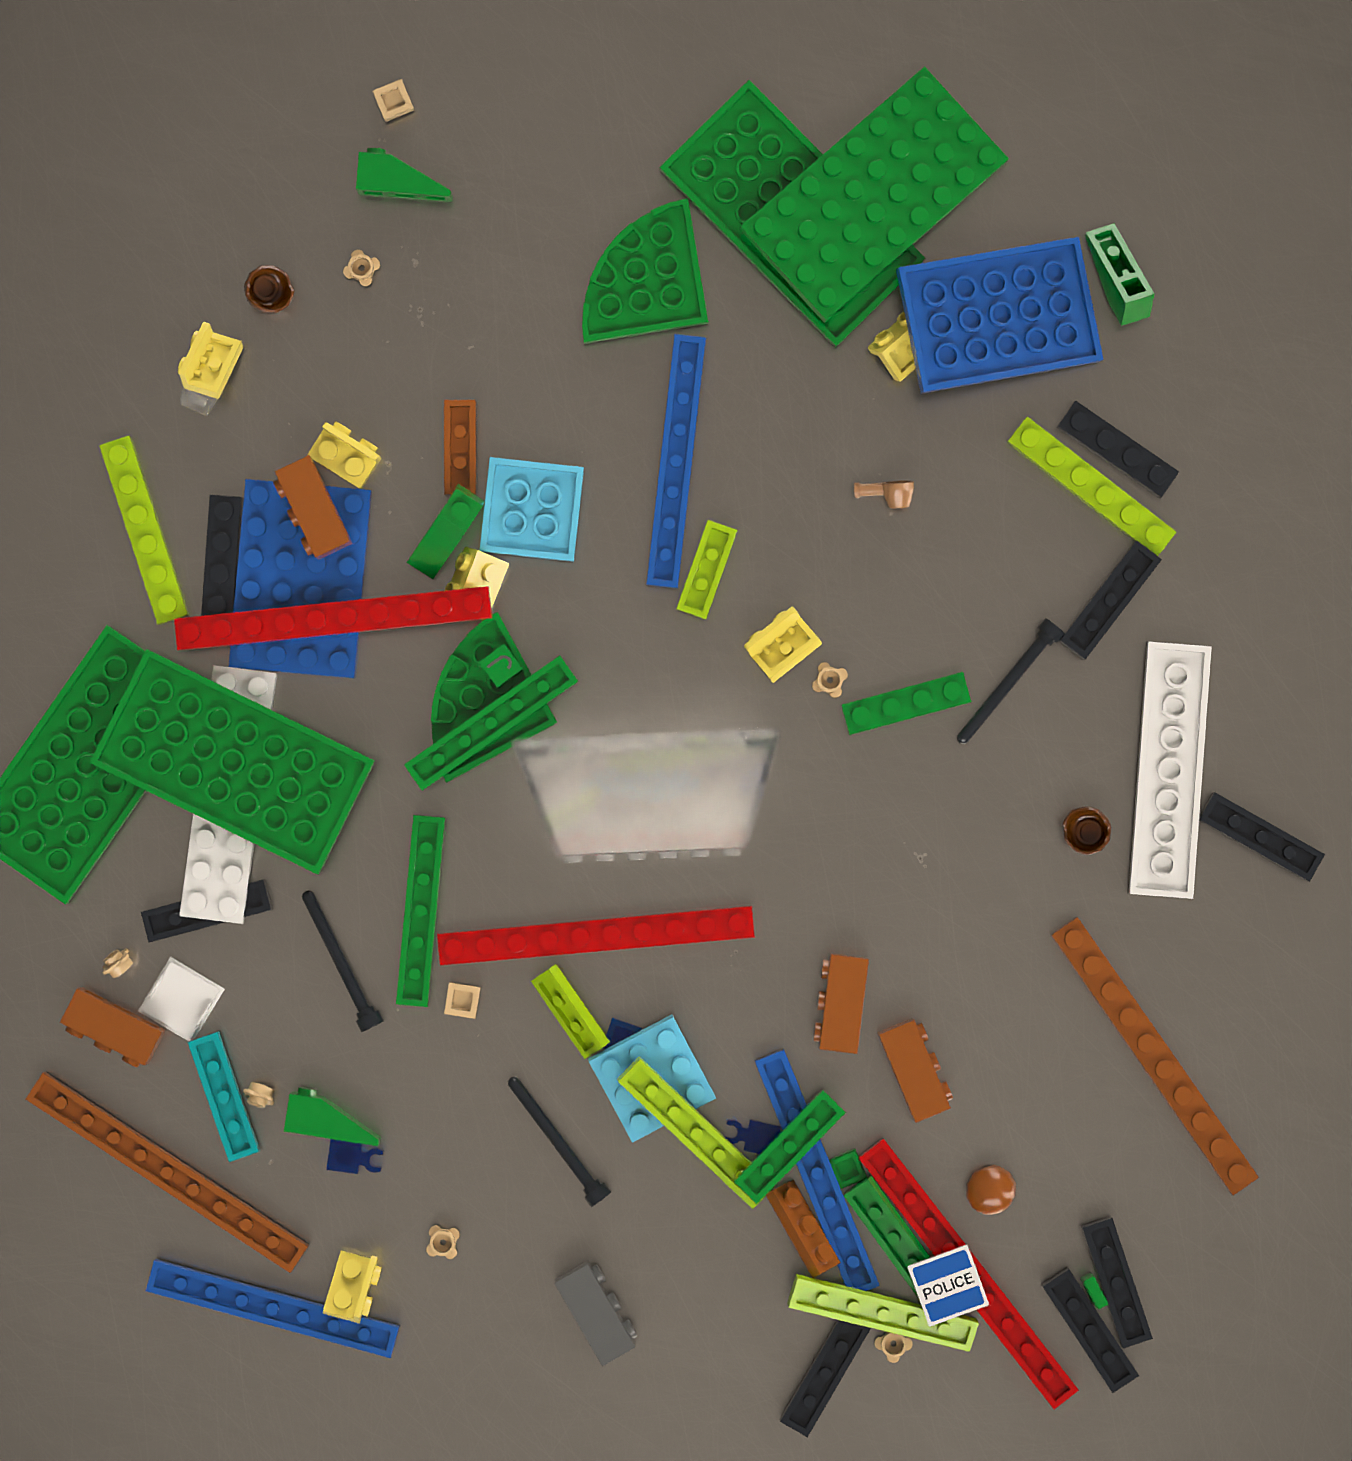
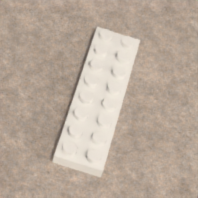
(1170, 770)
(217, 859)

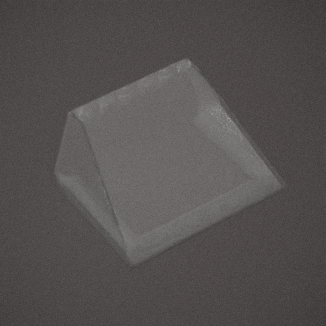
(648, 791)

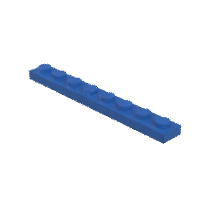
(676, 461)
(819, 1177)
(269, 1308)

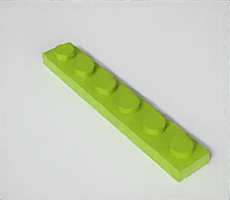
(1091, 486)
(144, 530)
(686, 1124)
(879, 1312)

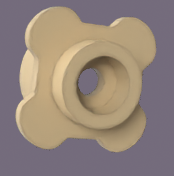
(358, 259)
(821, 683)
(117, 963)
(259, 1095)
(447, 1250)
(893, 1352)

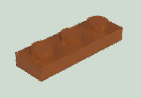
(459, 445)
(803, 1228)

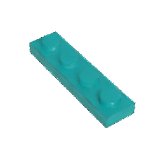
(224, 1096)

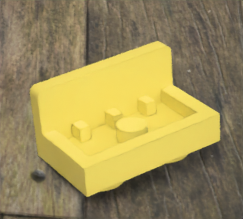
(209, 362)
(478, 570)
(782, 644)

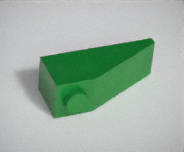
(388, 176)
(1120, 275)
(446, 531)
(320, 1117)

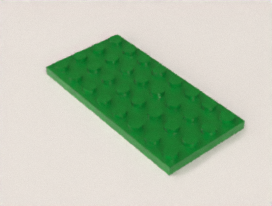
(737, 167)
(874, 194)
(232, 761)
(55, 803)

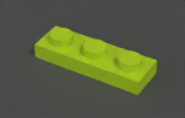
(706, 569)
(570, 1011)

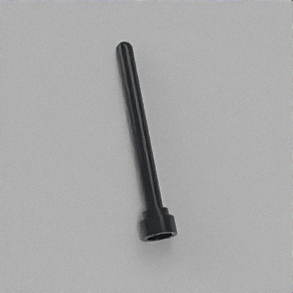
(1047, 635)
(367, 1015)
(593, 1188)

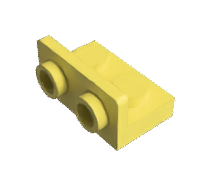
(895, 349)
(344, 455)
(350, 1287)

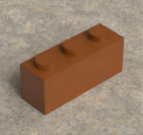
(311, 508)
(841, 1003)
(112, 1027)
(915, 1069)

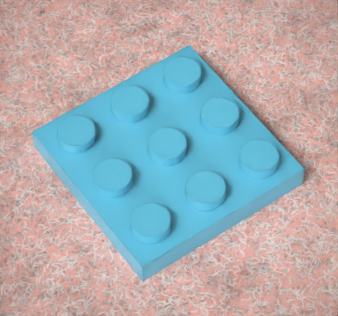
(531, 509)
(669, 1055)

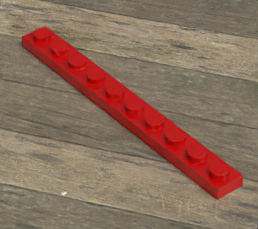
(333, 618)
(595, 935)
(940, 1238)

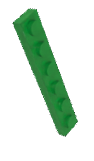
(491, 723)
(420, 911)

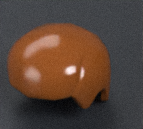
(991, 1190)

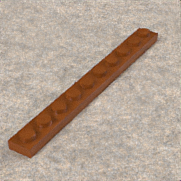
(1154, 1056)
(167, 1172)

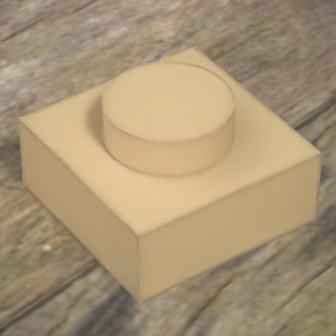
(393, 100)
(462, 1000)

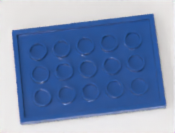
(999, 314)
(280, 574)

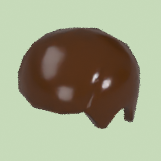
(268, 289)
(1087, 830)

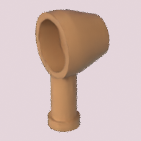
(897, 493)

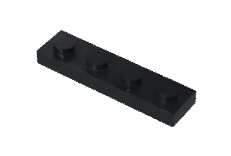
(1118, 449)
(221, 554)
(1110, 600)
(1261, 837)
(167, 922)
(1117, 1282)
(1090, 1330)
(823, 1376)

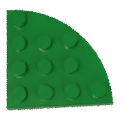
(646, 279)
(468, 689)

